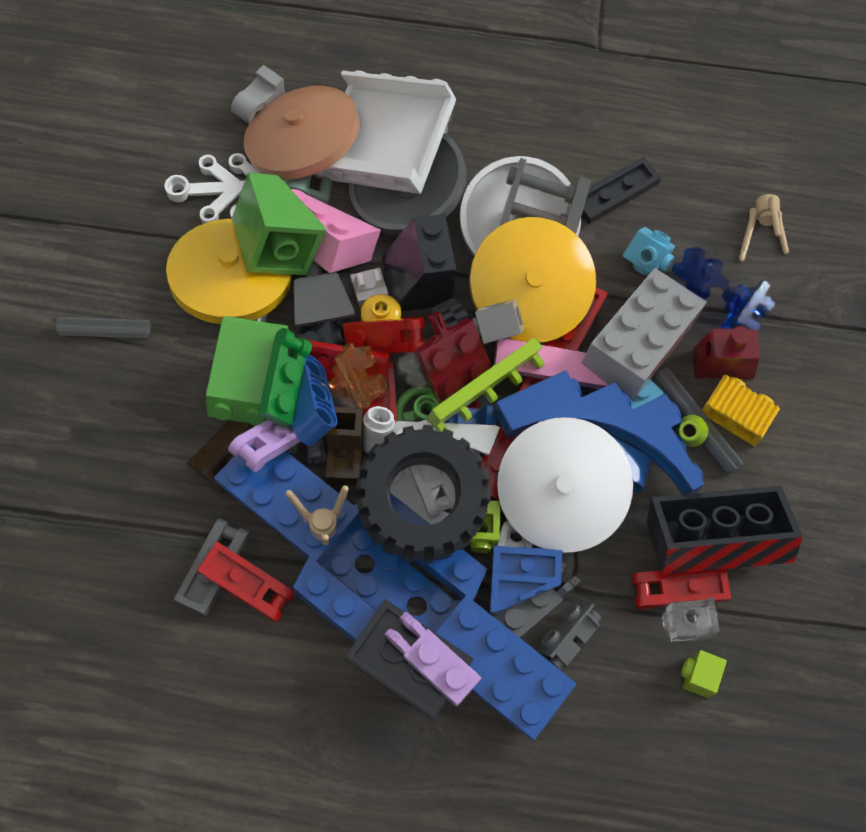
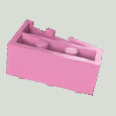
(346, 237)

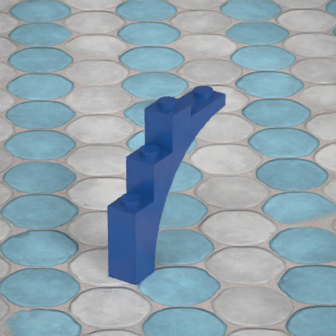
(645, 428)

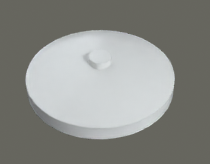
(488, 192)
(565, 484)

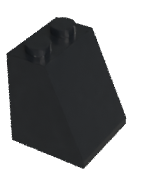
(421, 264)

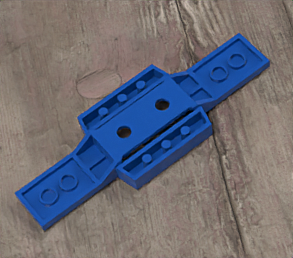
(514, 675)

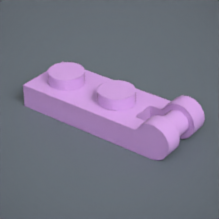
(269, 441)

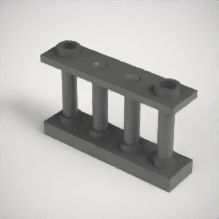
(574, 195)

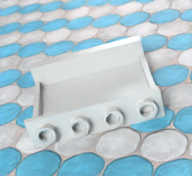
(397, 131)

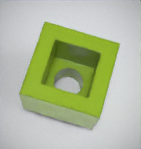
(703, 673)

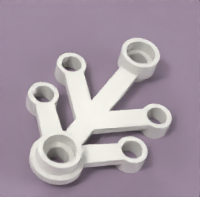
(228, 188)

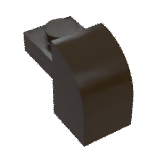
(345, 447)

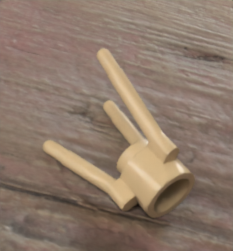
(768, 214)
(321, 521)

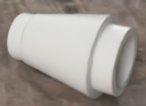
(376, 425)

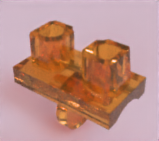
(353, 378)

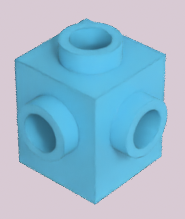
(643, 244)

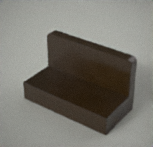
(215, 452)

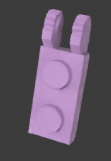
(435, 661)

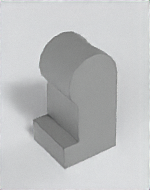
(258, 94)

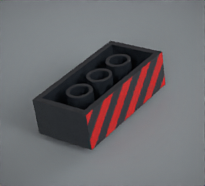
(723, 530)

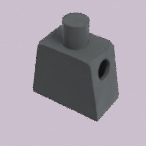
(320, 299)

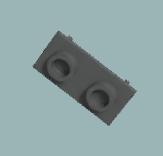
(577, 622)

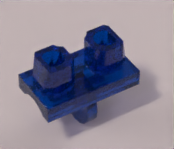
(700, 272)
(744, 301)

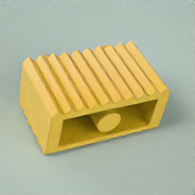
(740, 410)

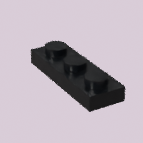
(619, 189)

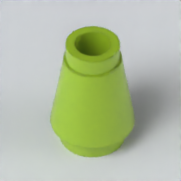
(701, 430)

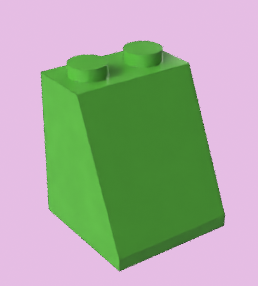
(275, 227)
(240, 369)

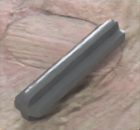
(103, 327)

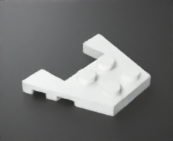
(404, 487)

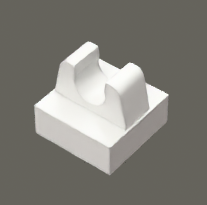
(368, 284)

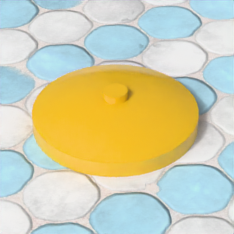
(541, 268)
(212, 280)

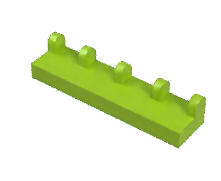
(484, 383)

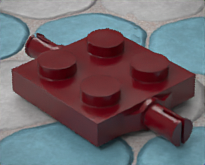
(452, 357)

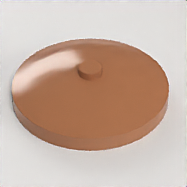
(302, 132)

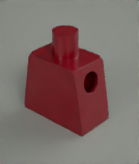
(727, 353)

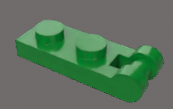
(284, 378)

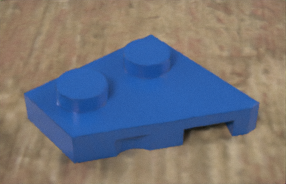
(522, 574)

